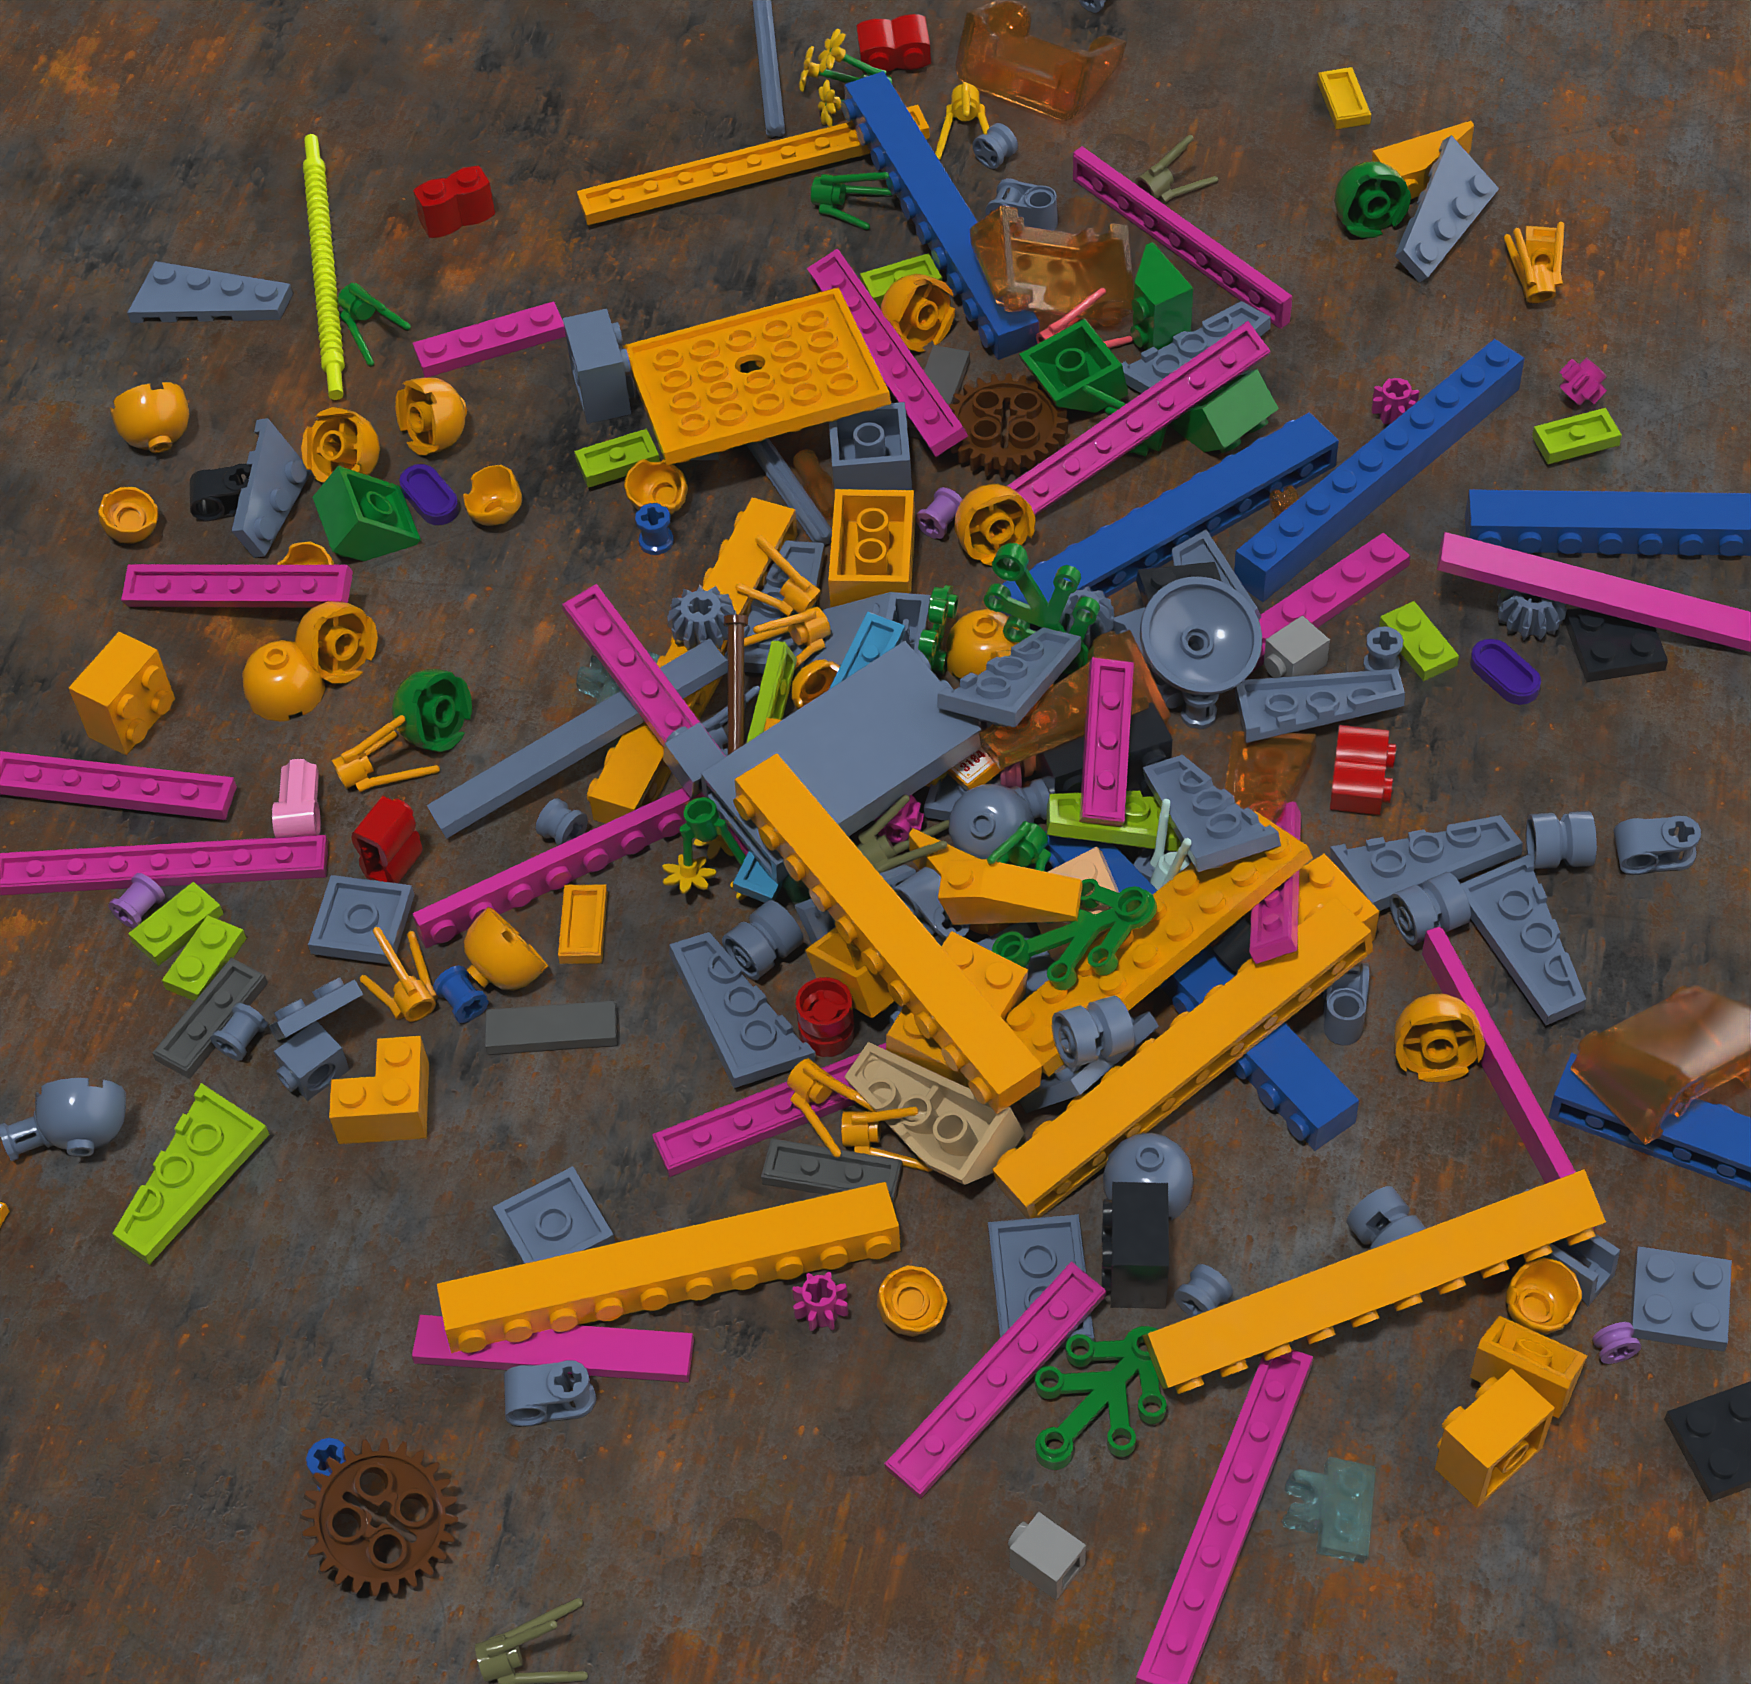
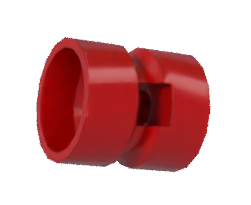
(825, 1016)

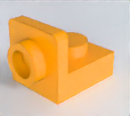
(1540, 245)

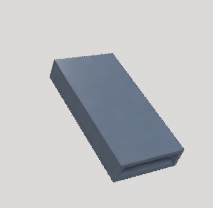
(854, 747)

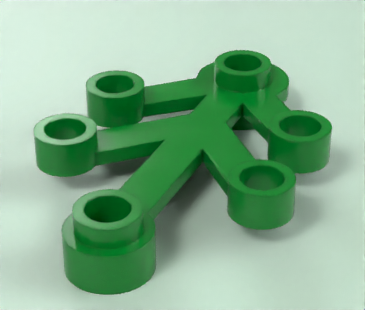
(1011, 565)
(941, 607)
(1126, 911)
(1105, 1389)

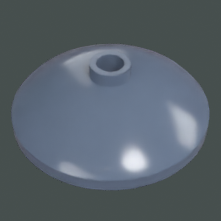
(1214, 619)

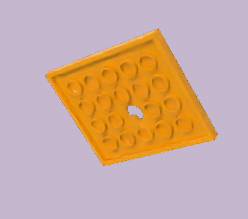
(809, 375)

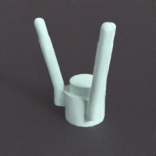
(1168, 864)

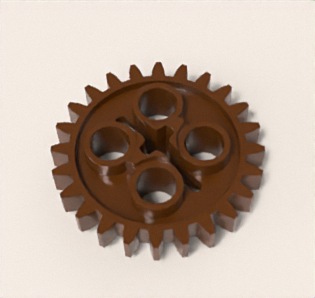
(1034, 425)
(354, 1555)

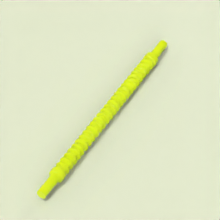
(323, 267)

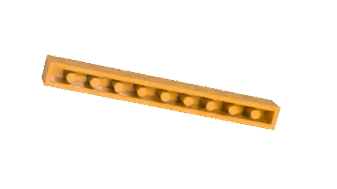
(635, 767)
(887, 935)
(1181, 1060)
(669, 1267)
(1372, 1280)

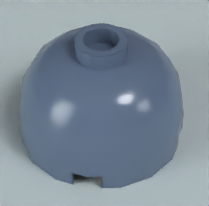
(987, 818)
(80, 1115)
(1152, 1160)

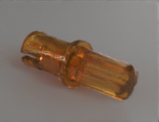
(815, 481)

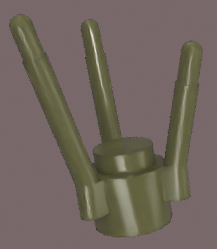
(1159, 179)
(880, 850)
(502, 1653)

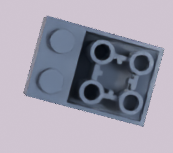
(846, 619)

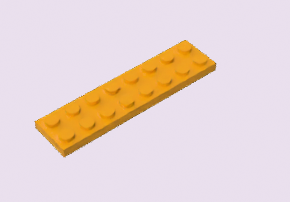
(1188, 918)

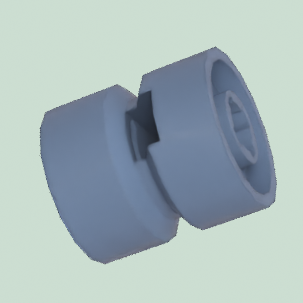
(1567, 839)
(1436, 904)
(767, 936)
(1092, 1031)
(1382, 1218)

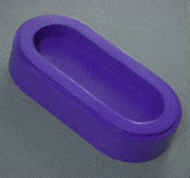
(429, 494)
(1505, 671)

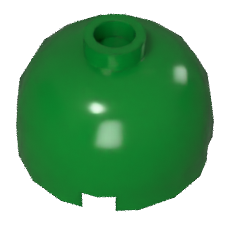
(1371, 198)
(433, 709)

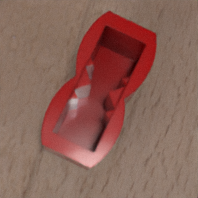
(894, 43)
(454, 201)
(1360, 770)
(387, 841)

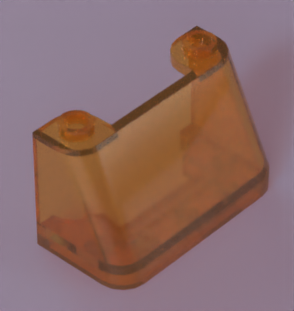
(1011, 64)
(1054, 269)
(1667, 1057)

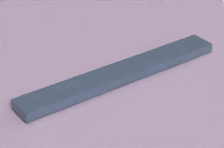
(567, 744)

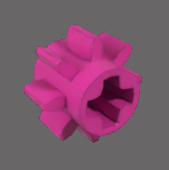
(1583, 381)
(1393, 399)
(903, 822)
(820, 1301)

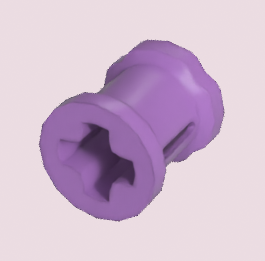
(939, 513)
(136, 900)

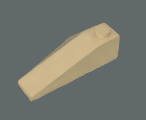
(952, 1127)

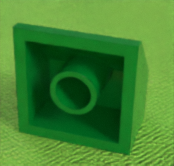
(1160, 301)
(1072, 361)
(1228, 414)
(364, 515)

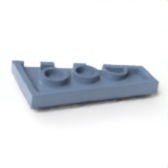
(1445, 209)
(191, 292)
(1186, 345)
(808, 561)
(1015, 681)
(1394, 865)
(1517, 925)

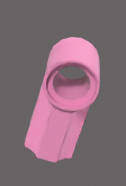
(297, 807)

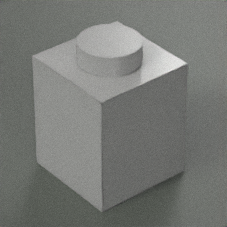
(1296, 650)
(1046, 1555)

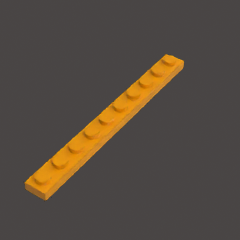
(726, 171)

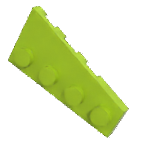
(1137, 830)
(196, 1164)

